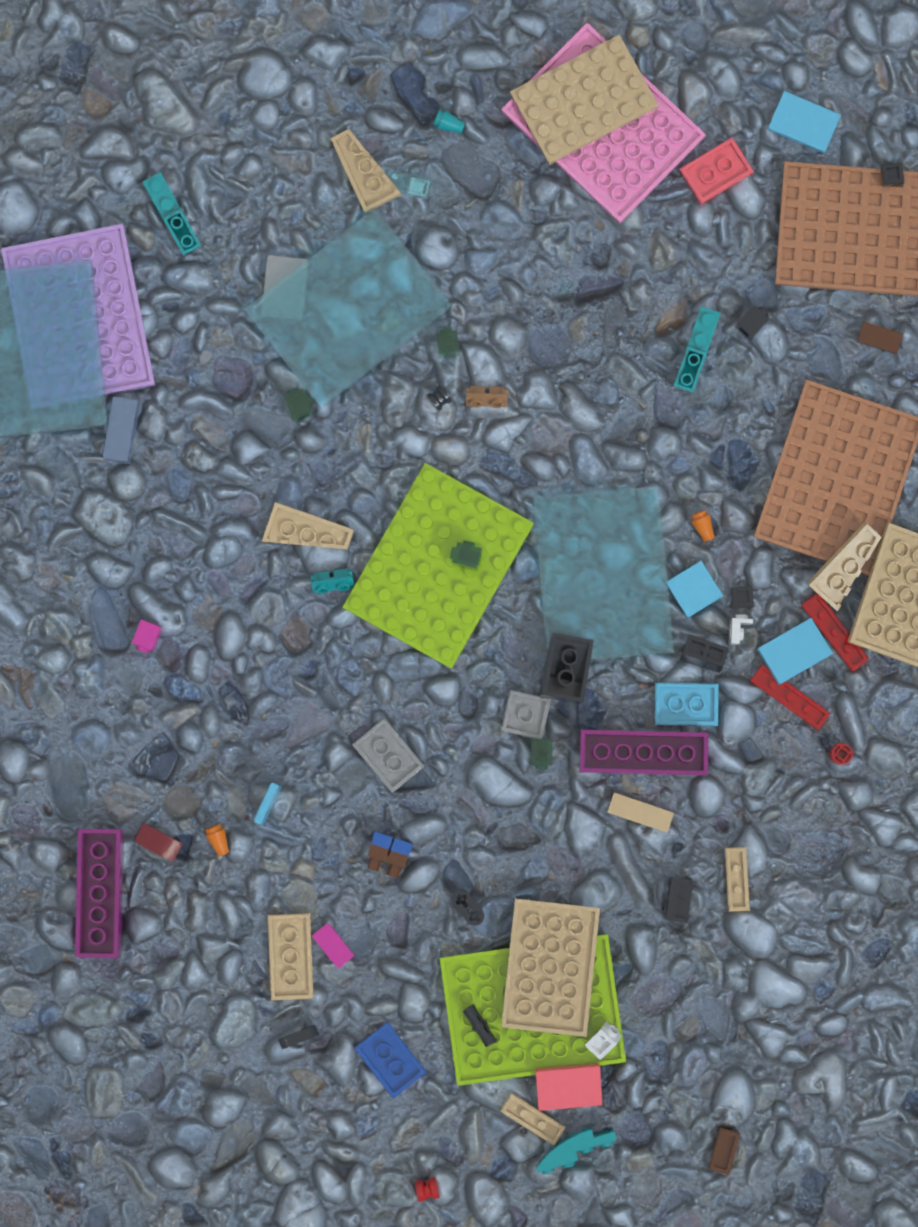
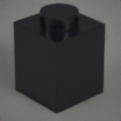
(752, 322)

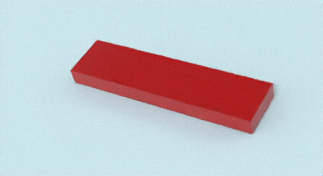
(834, 632)
(790, 698)

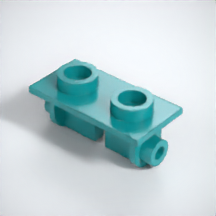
(322, 583)

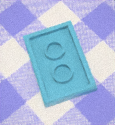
(804, 122)
(794, 651)
(686, 704)

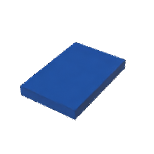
(390, 1059)

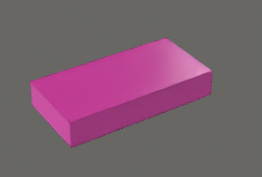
(333, 945)

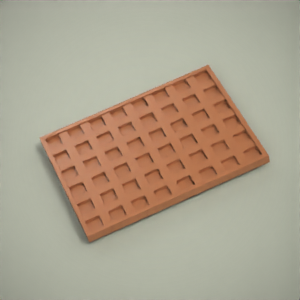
(847, 230)
(836, 472)

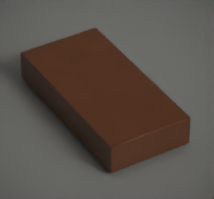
(879, 338)
(724, 1150)

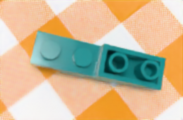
(171, 213)
(697, 349)
(565, 1151)

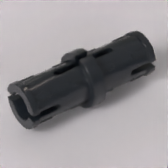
(479, 1025)

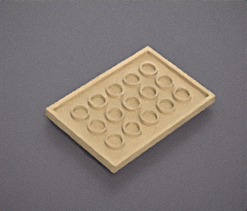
(584, 99)
(889, 604)
(550, 967)

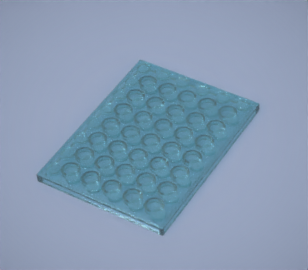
(348, 308)
(50, 350)
(605, 570)

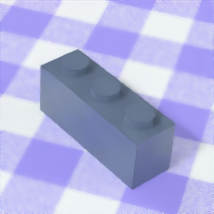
(120, 430)

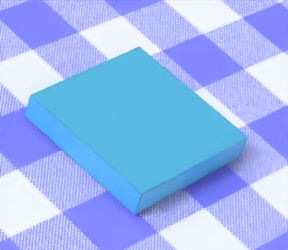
(694, 589)
(267, 803)

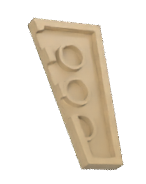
(366, 176)
(301, 528)
(839, 572)

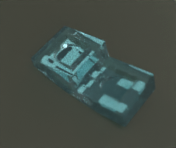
(412, 185)

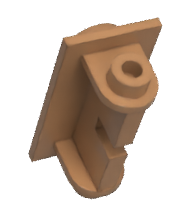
(495, 398)

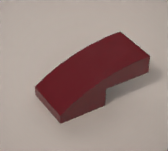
(157, 842)

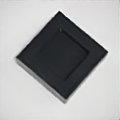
(892, 174)
(742, 597)

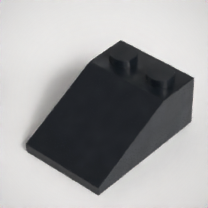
(566, 668)

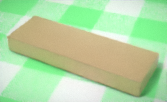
(640, 812)
(737, 879)
(532, 1119)

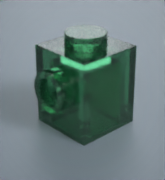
(447, 343)
(299, 404)
(466, 555)
(541, 753)

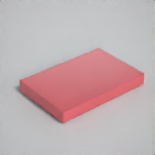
(716, 171)
(568, 1086)

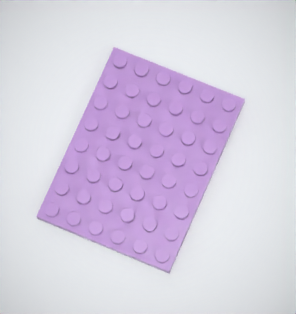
(119, 315)

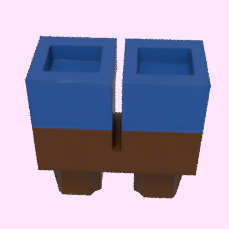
(379, 852)

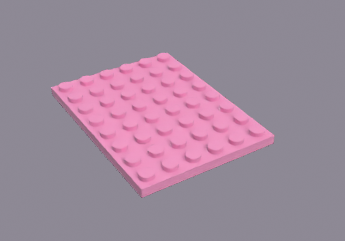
(632, 159)

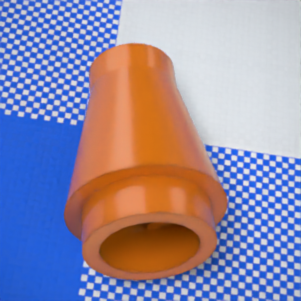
(703, 525)
(217, 838)

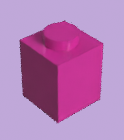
(147, 636)

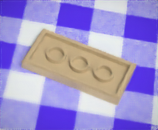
(290, 956)

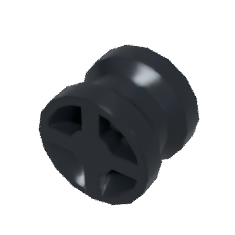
(439, 398)

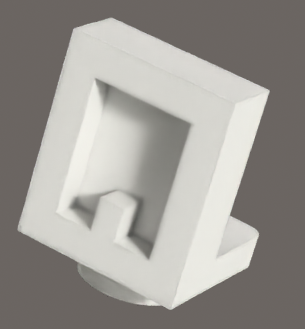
(735, 632)
(603, 1040)

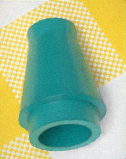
(448, 122)

